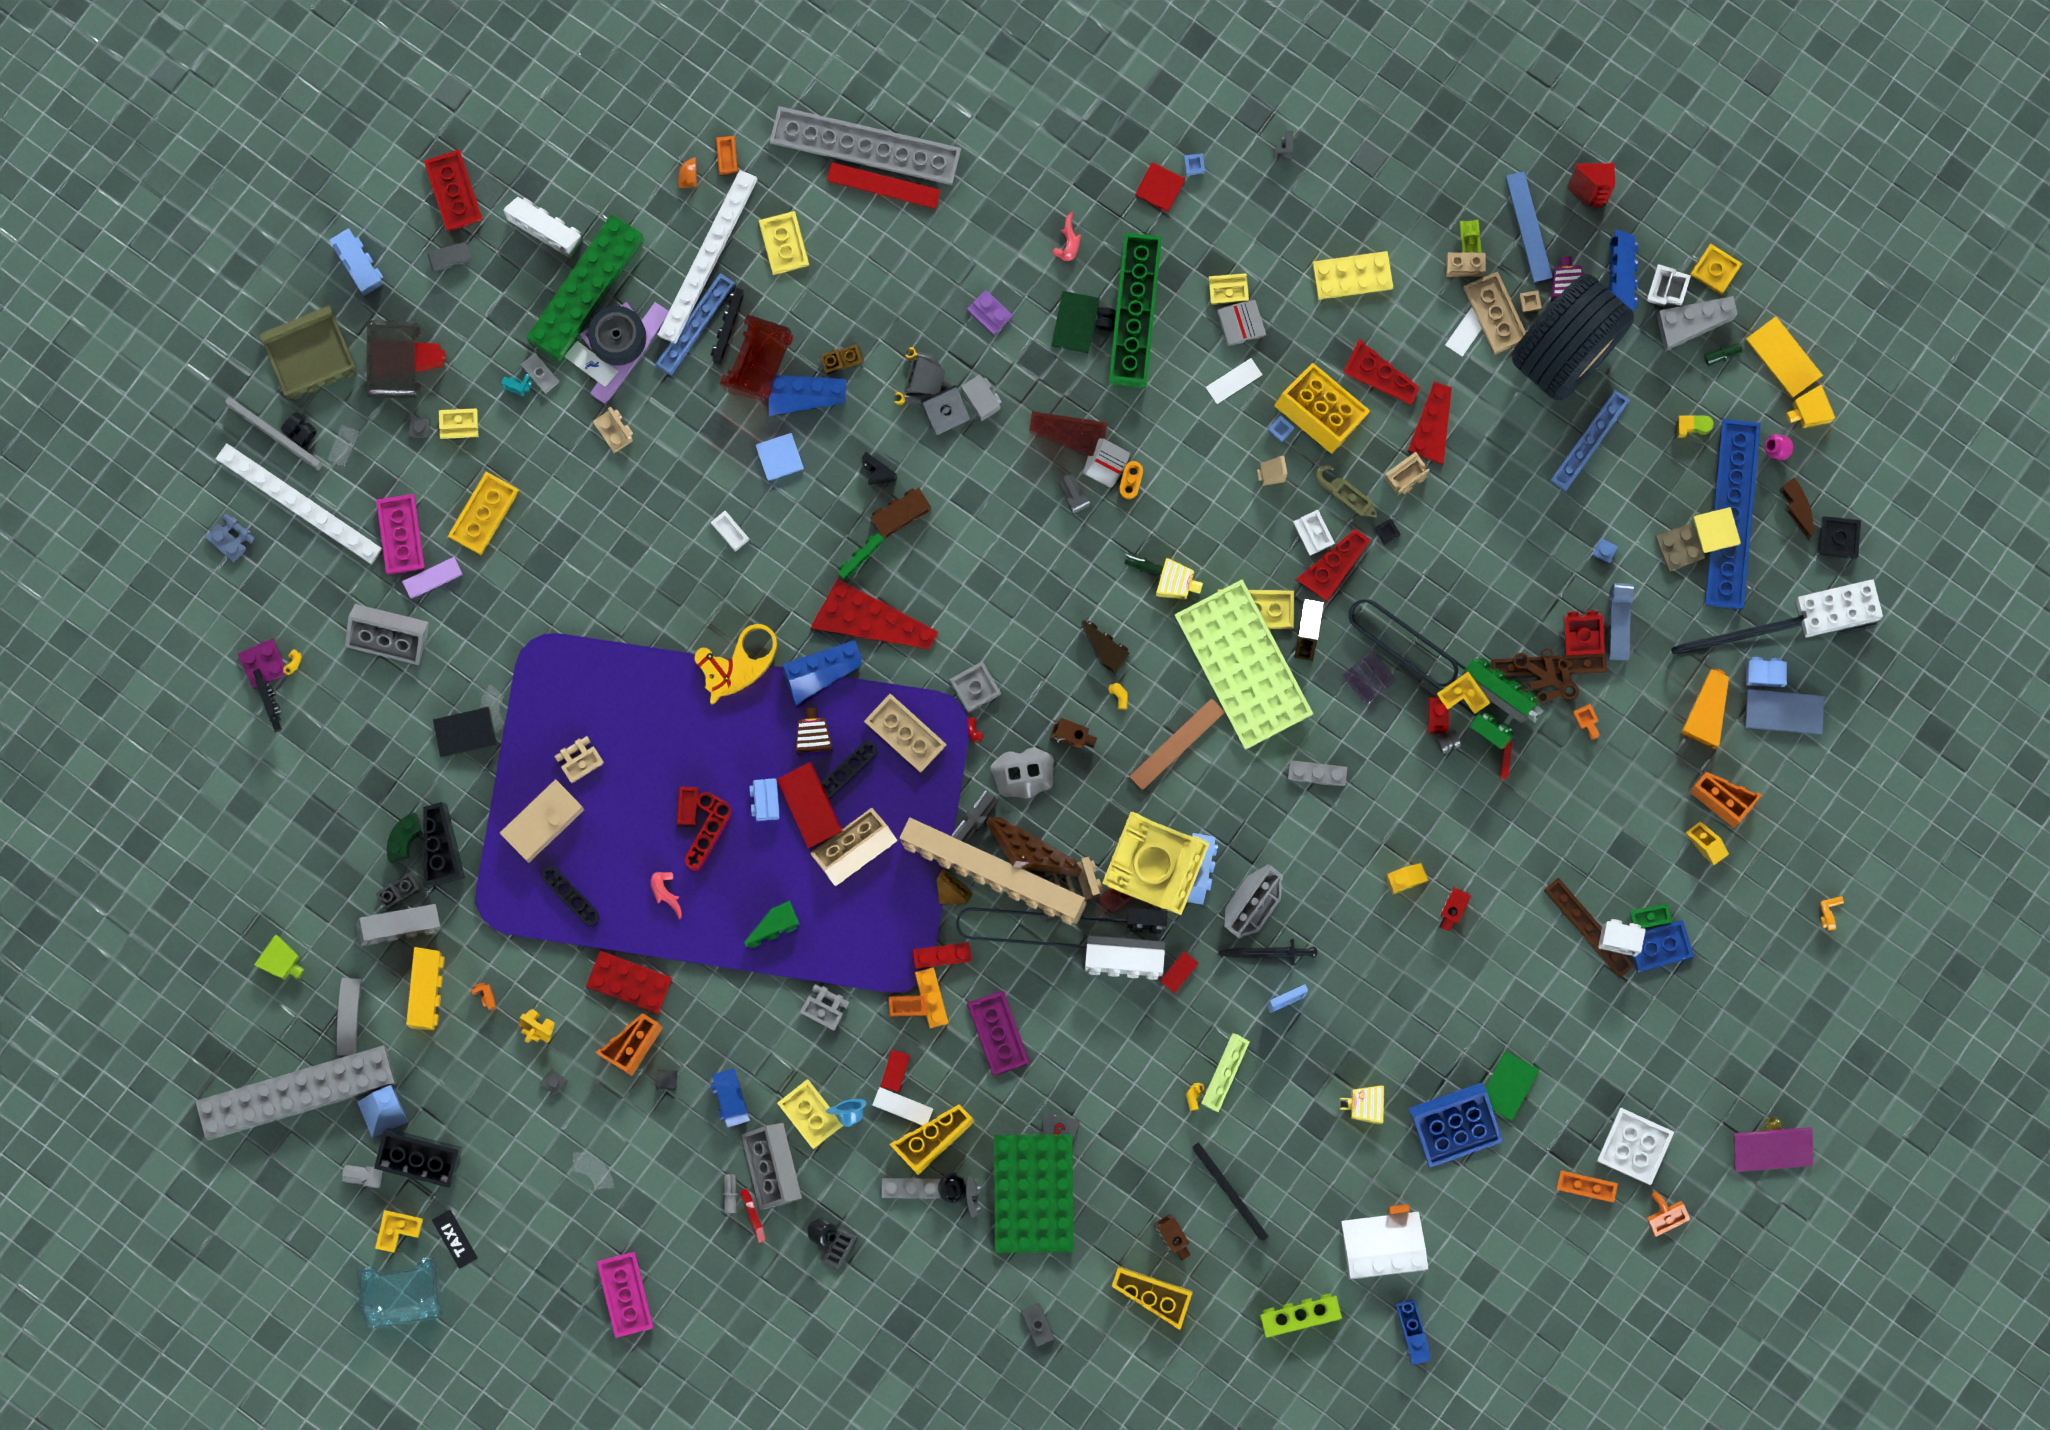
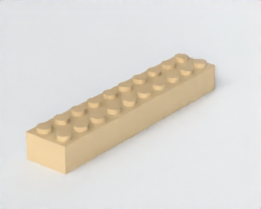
(993, 871)

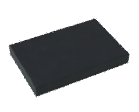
(464, 732)

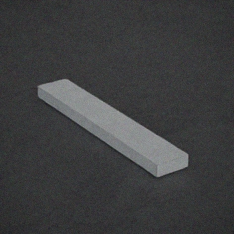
(273, 433)

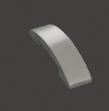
(348, 1016)

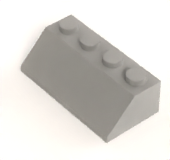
(386, 634)
(771, 1166)

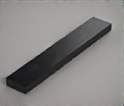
(1230, 1192)

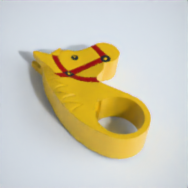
(730, 676)

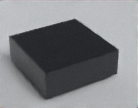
(1387, 531)

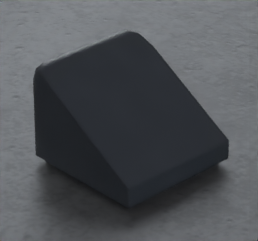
(667, 1080)

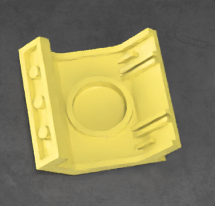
(1155, 863)

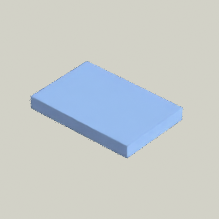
(1287, 998)

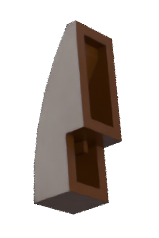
(1799, 507)

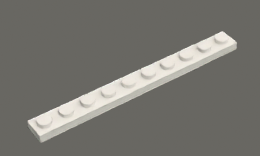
(707, 256)
(299, 504)

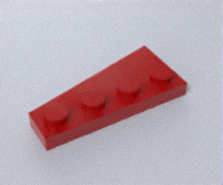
(1375, 372)
(1431, 431)
(1331, 569)

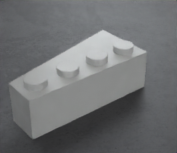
(1693, 320)
(397, 925)

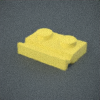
(1228, 289)
(458, 423)

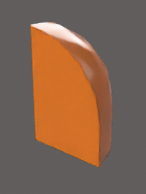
(688, 174)

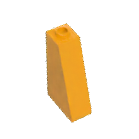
(1707, 713)

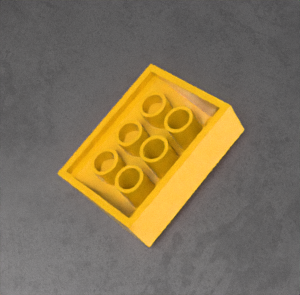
(1322, 408)

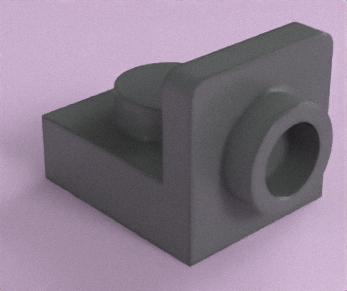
(1287, 143)

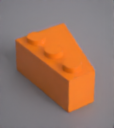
(1724, 798)

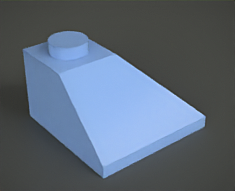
(382, 1111)

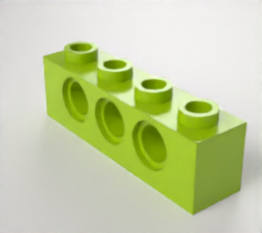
(1331, 1313)

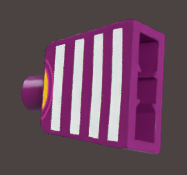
(1564, 276)

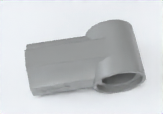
(367, 1176)

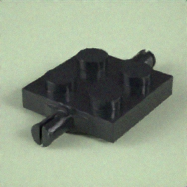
(267, 693)

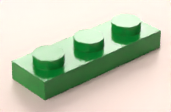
(860, 556)

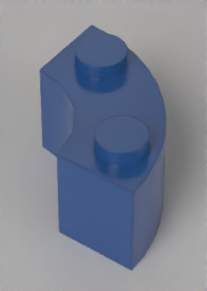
(730, 1098)

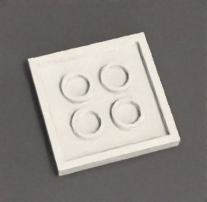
(1635, 1146)

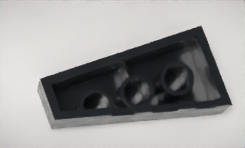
(441, 853)

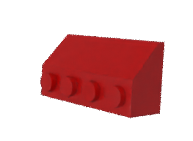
(1593, 183)

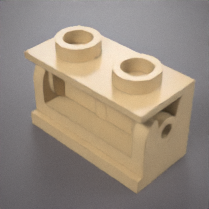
(1465, 264)
(1406, 474)

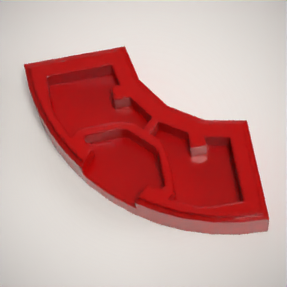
(752, 1216)

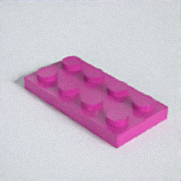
(400, 534)
(625, 1294)

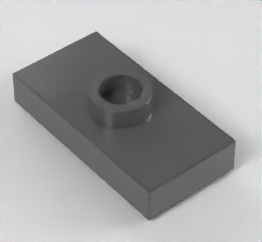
(1037, 1325)

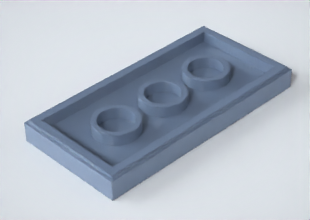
(1784, 711)

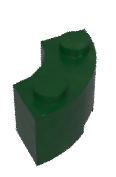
(402, 836)

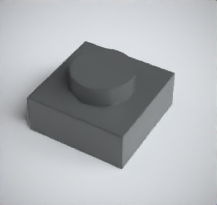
(419, 427)
(553, 1081)

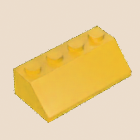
(424, 989)

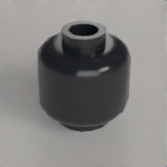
(822, 1232)

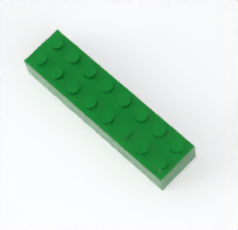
(585, 288)
(1135, 310)

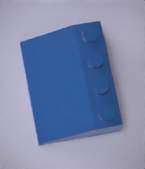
(1456, 1124)

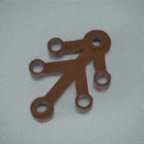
(1548, 678)

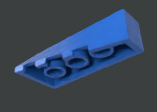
(1623, 267)
(804, 393)
(820, 669)

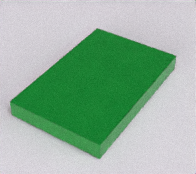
(1510, 1085)

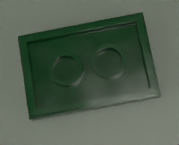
(1075, 322)

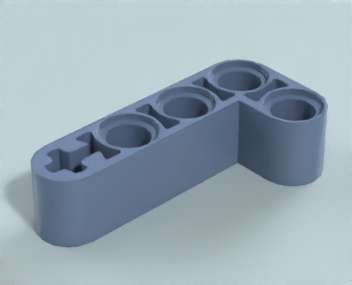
(1619, 621)

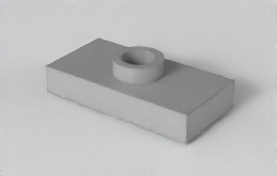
(540, 373)

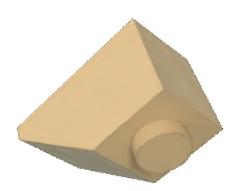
(1272, 471)

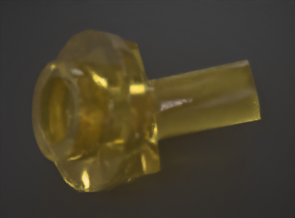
(1772, 1124)

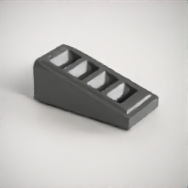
(852, 1237)

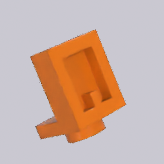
(488, 997)

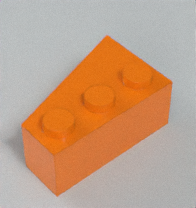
(632, 1044)

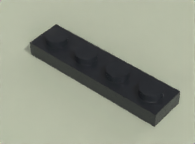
(724, 333)

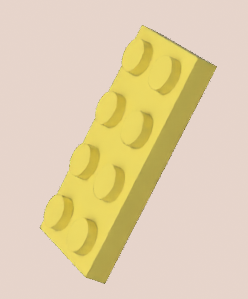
(1352, 275)

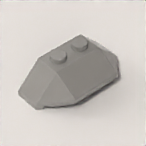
(1254, 902)

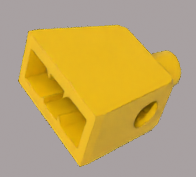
(1811, 409)

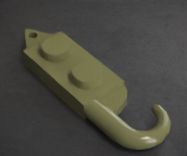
(1347, 494)

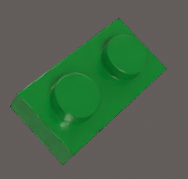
(1651, 916)

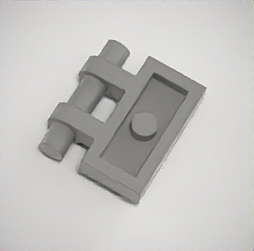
(821, 1012)

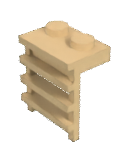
(1089, 884)

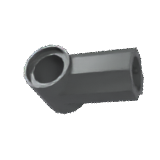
(1076, 498)

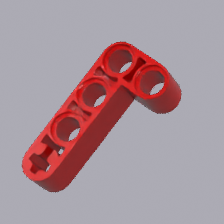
(704, 834)

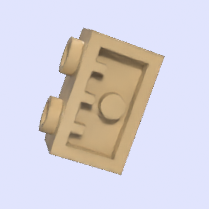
(613, 430)

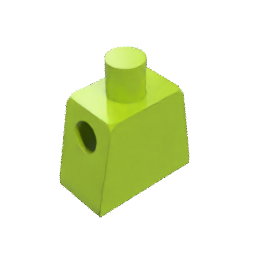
(279, 960)

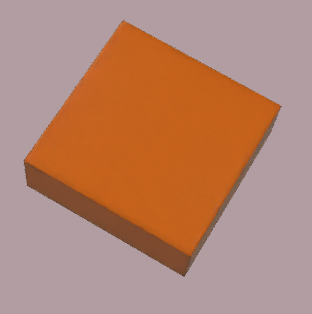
(1399, 1209)

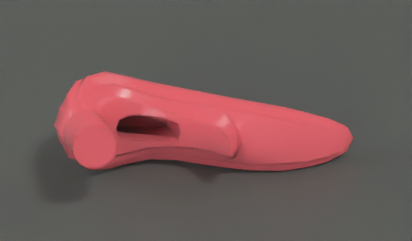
(1072, 241)
(661, 893)

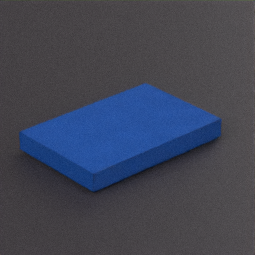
(1663, 946)

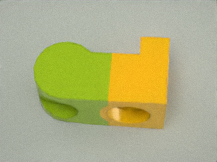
(1693, 424)

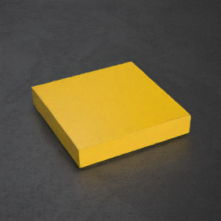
(1716, 269)

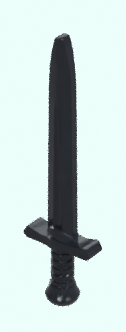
(1271, 952)

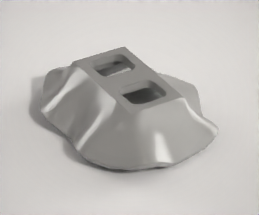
(1025, 786)

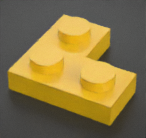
(1466, 689)
(392, 1226)

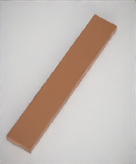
(1177, 744)

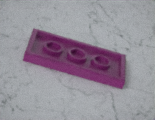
(998, 1033)
(1773, 1149)

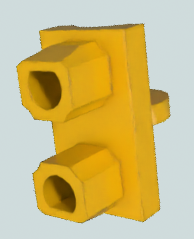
(535, 1030)

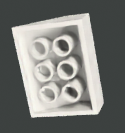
(1384, 1245)

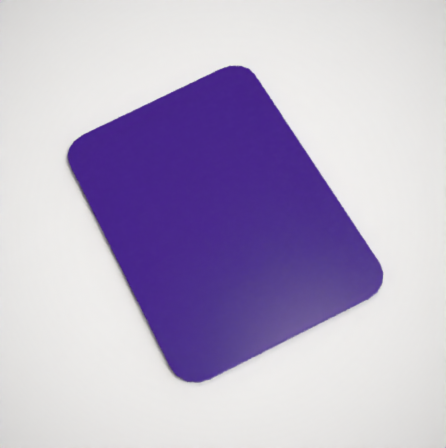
(661, 733)

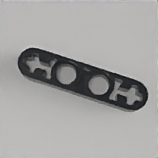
(850, 772)
(572, 894)

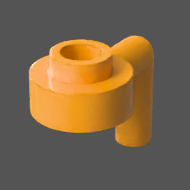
(1828, 919)

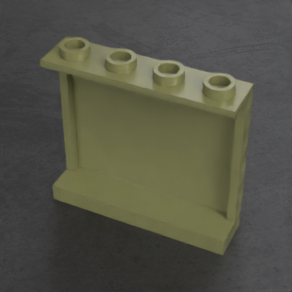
(308, 353)

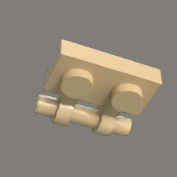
(582, 764)

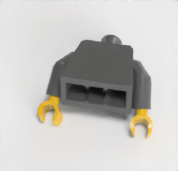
(923, 379)

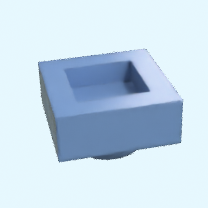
(1194, 164)
(1281, 429)
(1605, 551)

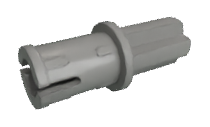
(730, 1193)

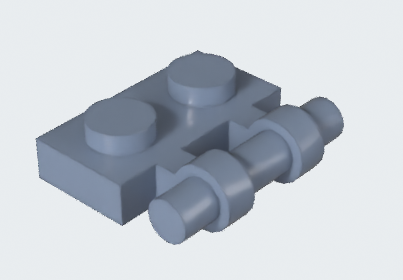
(225, 542)

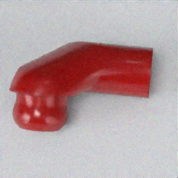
(973, 734)

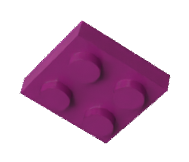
(263, 657)

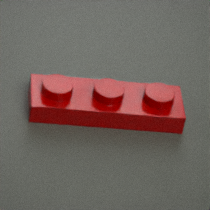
(941, 955)

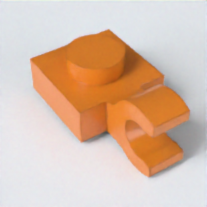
(1586, 719)

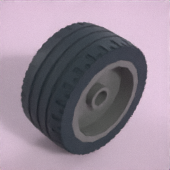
(619, 349)

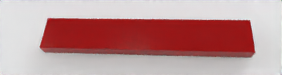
(883, 185)

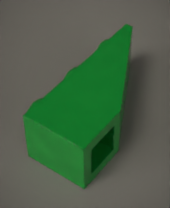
(776, 921)

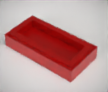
(1505, 762)
(687, 806)
(1179, 972)
(895, 1071)

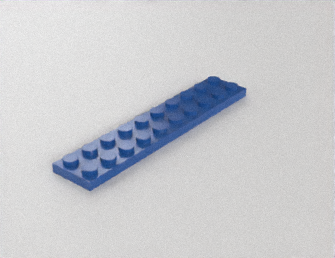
(1736, 490)

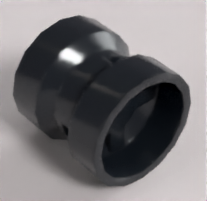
(1105, 318)

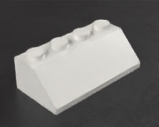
(543, 227)

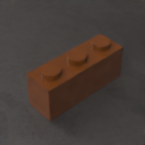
(900, 513)

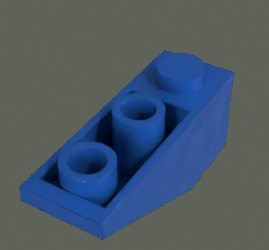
(1413, 1332)

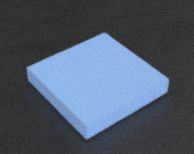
(779, 456)

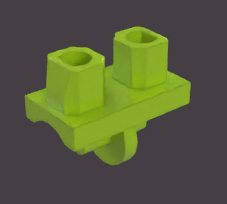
(1470, 236)

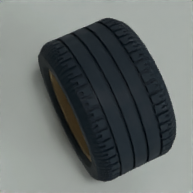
(1572, 337)

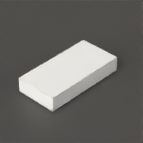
(730, 531)

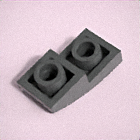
(448, 256)
(398, 891)
(972, 1191)

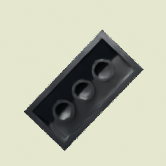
(417, 1157)

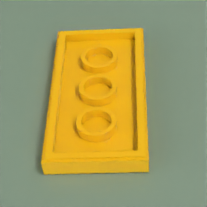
(1784, 357)
(483, 513)

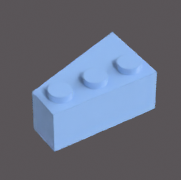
(356, 262)
(1202, 880)

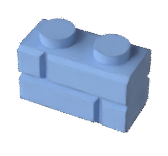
(766, 799)

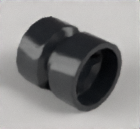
(299, 430)

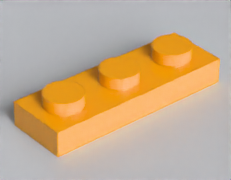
(929, 986)

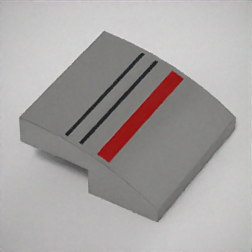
(1241, 322)
(1106, 463)

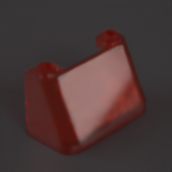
(757, 359)

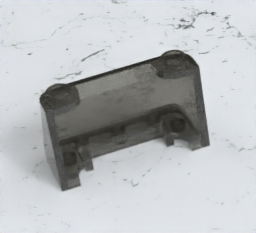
(391, 359)

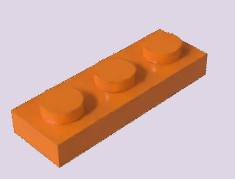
(1586, 1186)

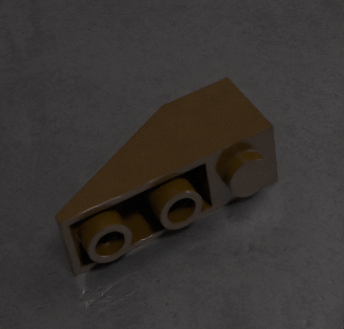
(1108, 652)

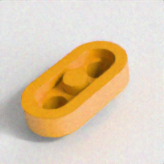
(1131, 481)

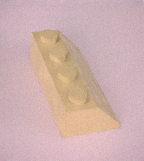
(853, 847)

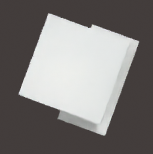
(1668, 287)

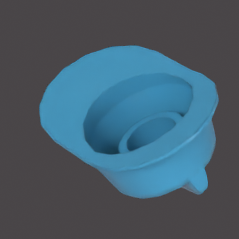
(848, 1111)

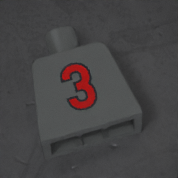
(1059, 1125)

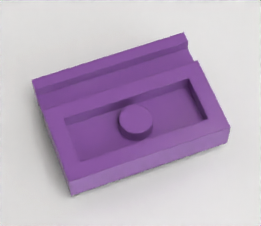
(989, 312)

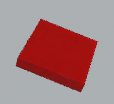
(1160, 187)

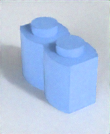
(1766, 673)

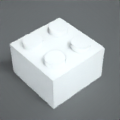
(1621, 937)

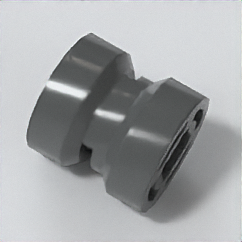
(1446, 742)

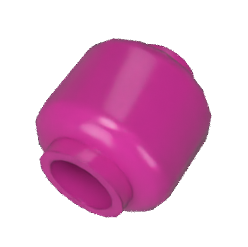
(1779, 447)

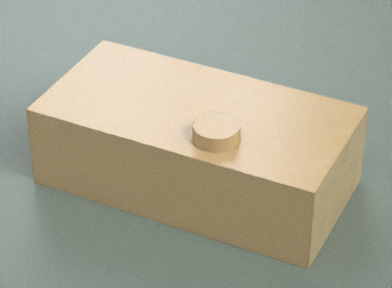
(542, 821)

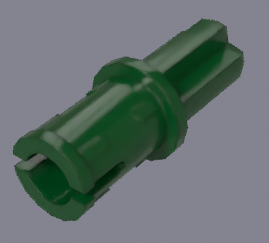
(1723, 354)
(1144, 565)

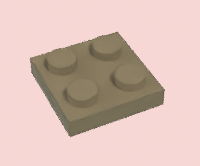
(1680, 547)

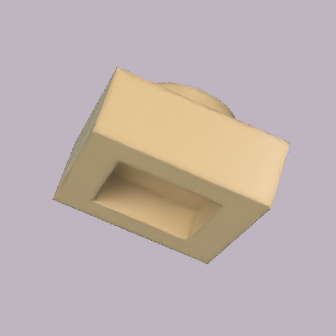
(1530, 301)

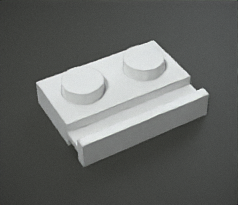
(1313, 532)

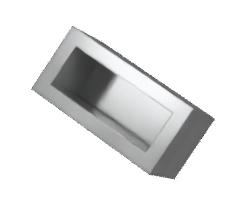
(981, 397)

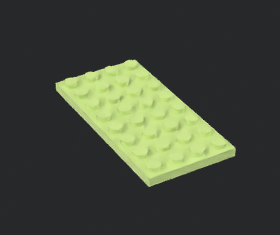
(1243, 664)

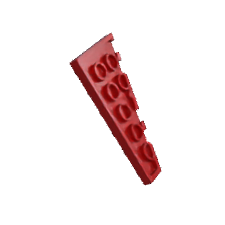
(862, 616)

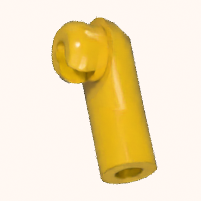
(294, 664)
(1121, 693)
(1192, 1095)

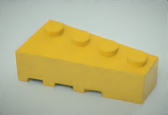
(932, 1139)
(1159, 1297)

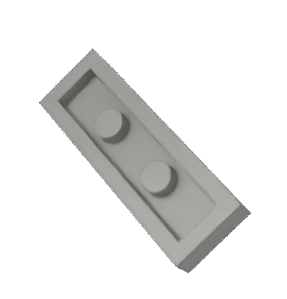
(1317, 773)
(910, 1188)

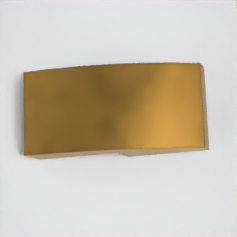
(842, 359)

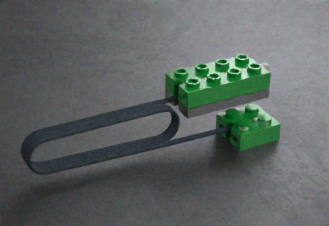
(1492, 682)

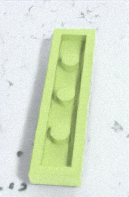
(1225, 1072)

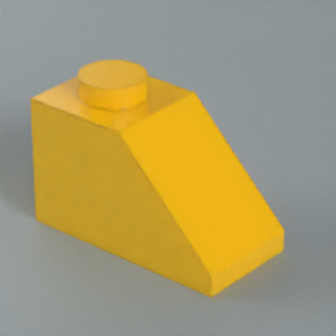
(1707, 843)
(1406, 878)

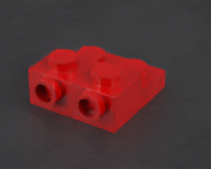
(1583, 633)

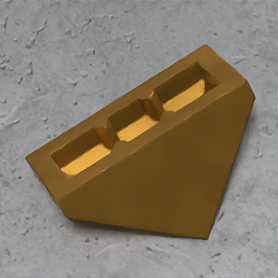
(951, 890)

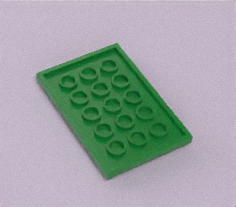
(1033, 1193)

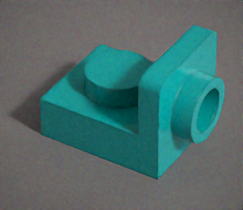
(514, 385)

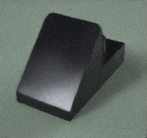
(882, 472)

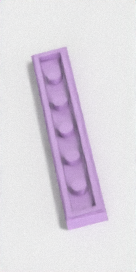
(652, 322)

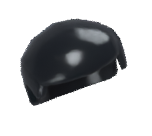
(952, 1188)

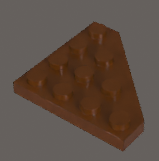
(1030, 852)

